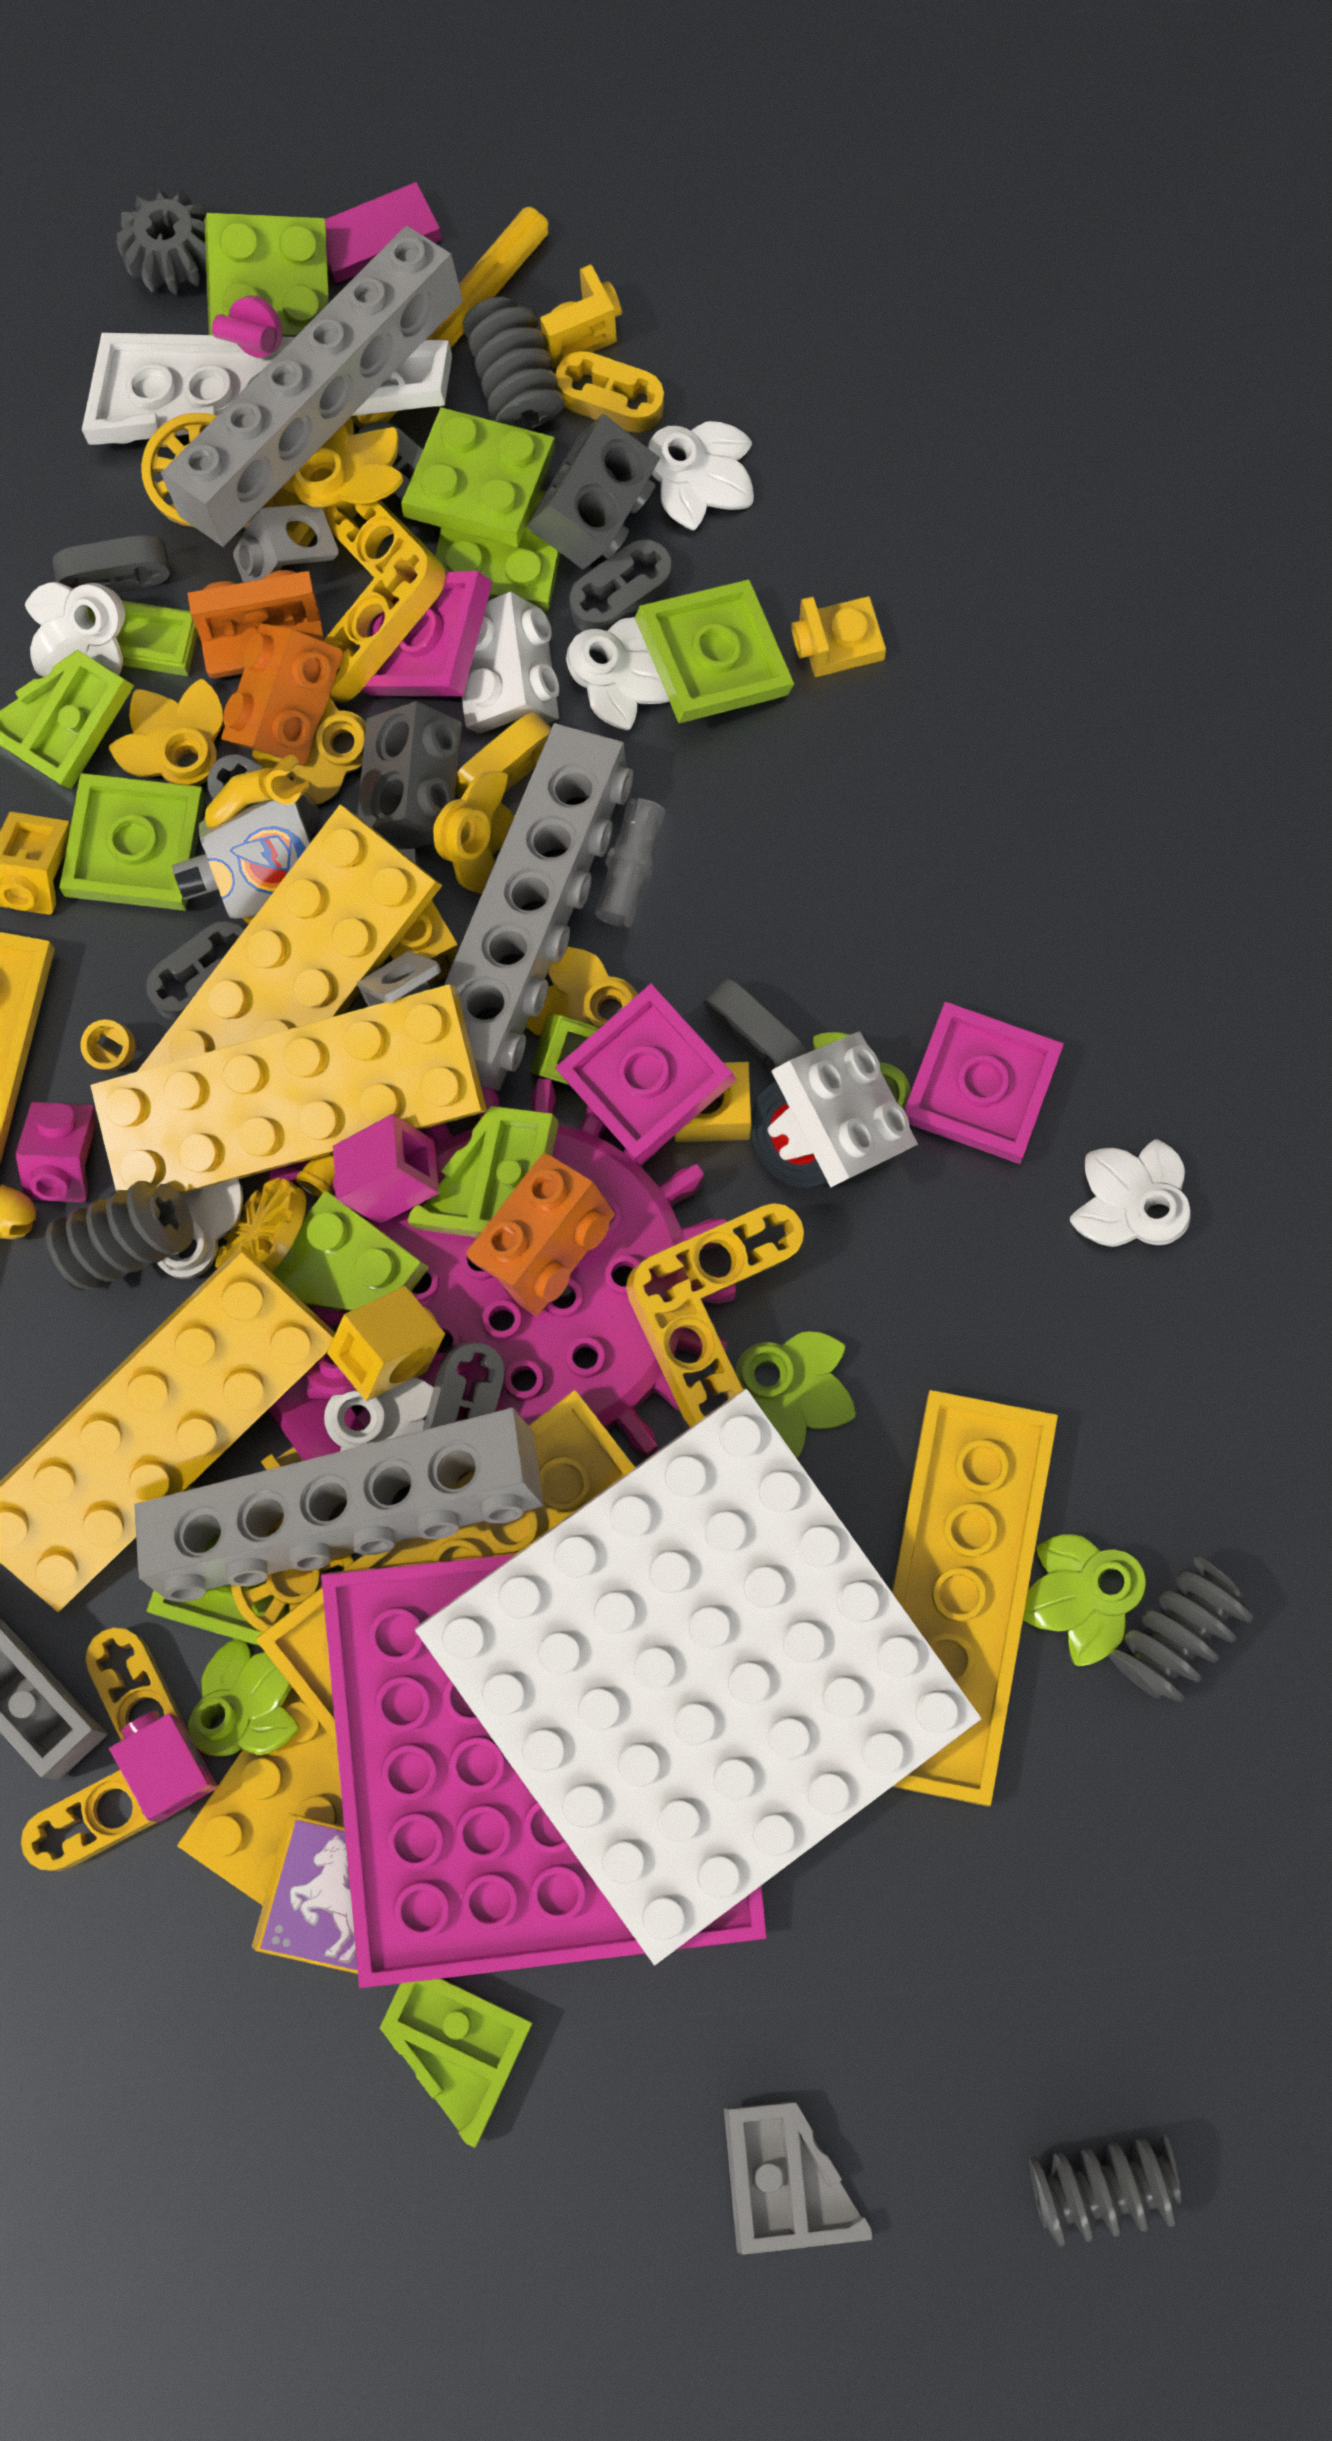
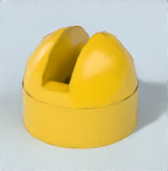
(102, 1057)
(16, 1213)

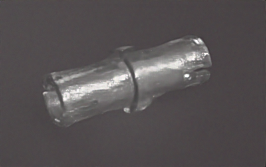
(630, 862)

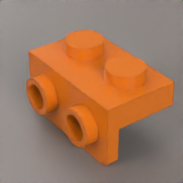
(231, 613)
(281, 692)
(542, 1233)

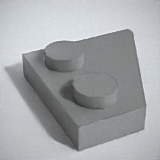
(784, 2184)

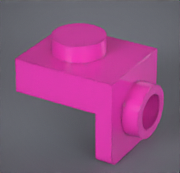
(55, 1151)

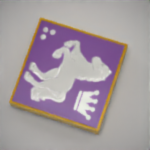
(309, 1898)

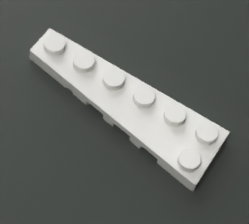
(156, 377)

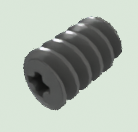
(512, 363)
(119, 1234)
(1183, 1631)
(1107, 2190)

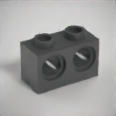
(588, 488)
(408, 772)

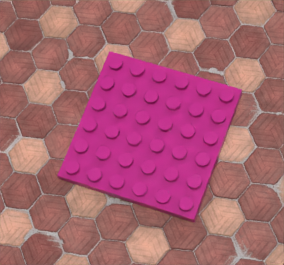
(440, 1832)

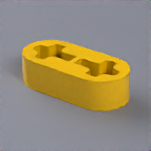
(611, 389)
(511, 752)

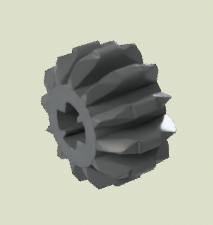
(164, 241)

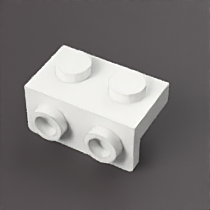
(510, 666)

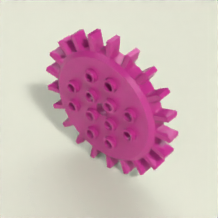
(602, 1311)

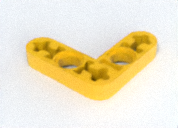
(391, 579)
(686, 1308)
(61, 1814)

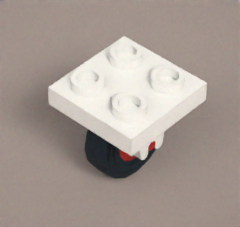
(828, 1116)

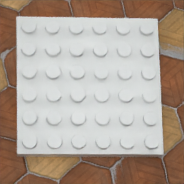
(698, 1675)

